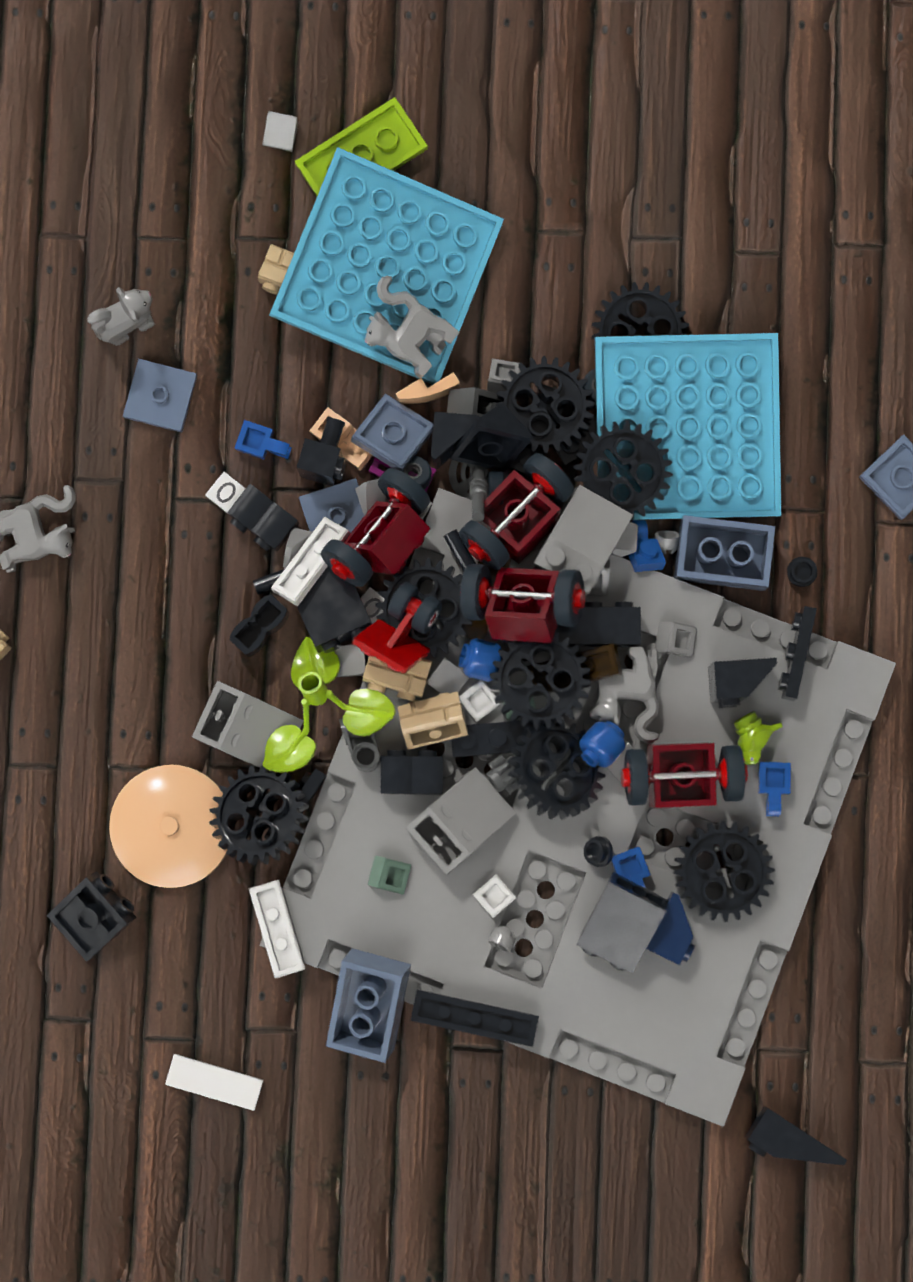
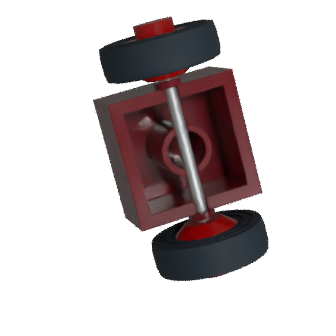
(522, 518)
(384, 534)
(522, 601)
(683, 775)

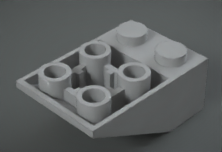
(240, 723)
(460, 820)

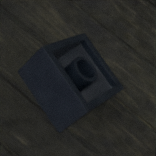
(736, 679)

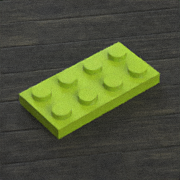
(380, 137)

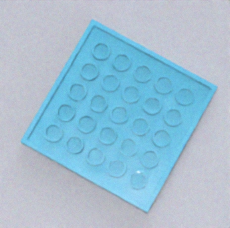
(378, 226)
(711, 407)

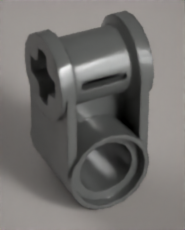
(359, 743)

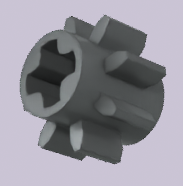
(499, 774)

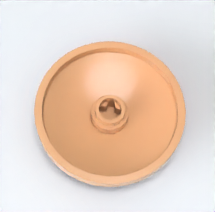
(164, 826)

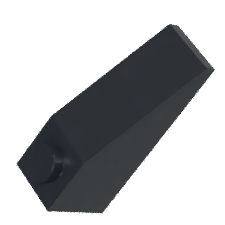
(784, 1140)

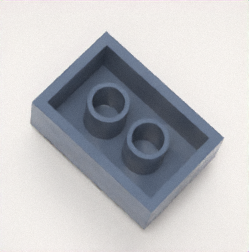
(724, 553)
(368, 1005)

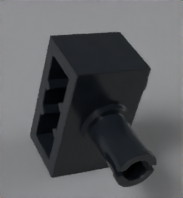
(323, 459)

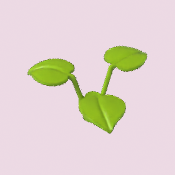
(366, 713)

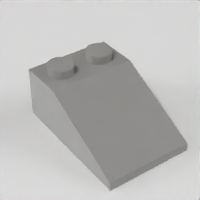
(584, 536)

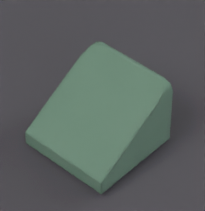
(389, 875)

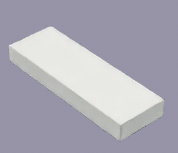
(307, 563)
(277, 928)
(214, 1082)

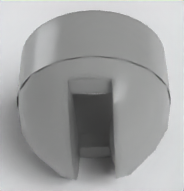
(667, 540)
(502, 938)

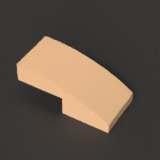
(419, 393)
(350, 451)

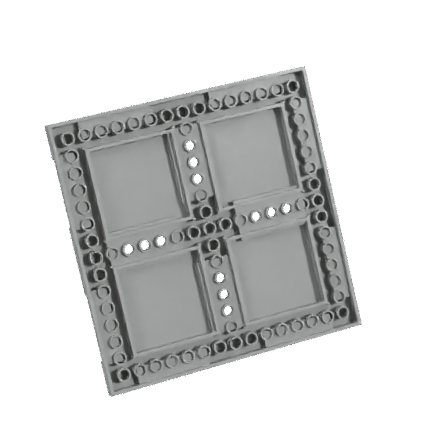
(666, 1025)

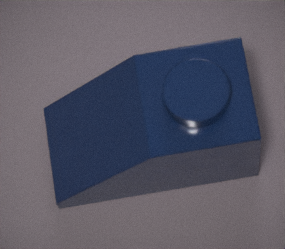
(673, 933)

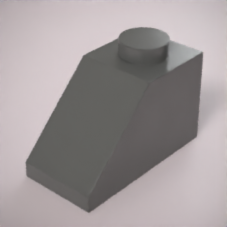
(471, 401)

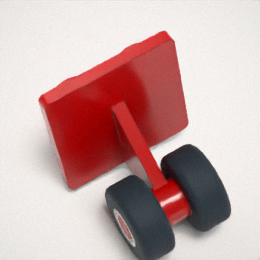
(394, 645)

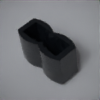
(263, 518)
(265, 619)
(412, 773)

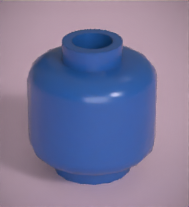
(478, 657)
(602, 744)

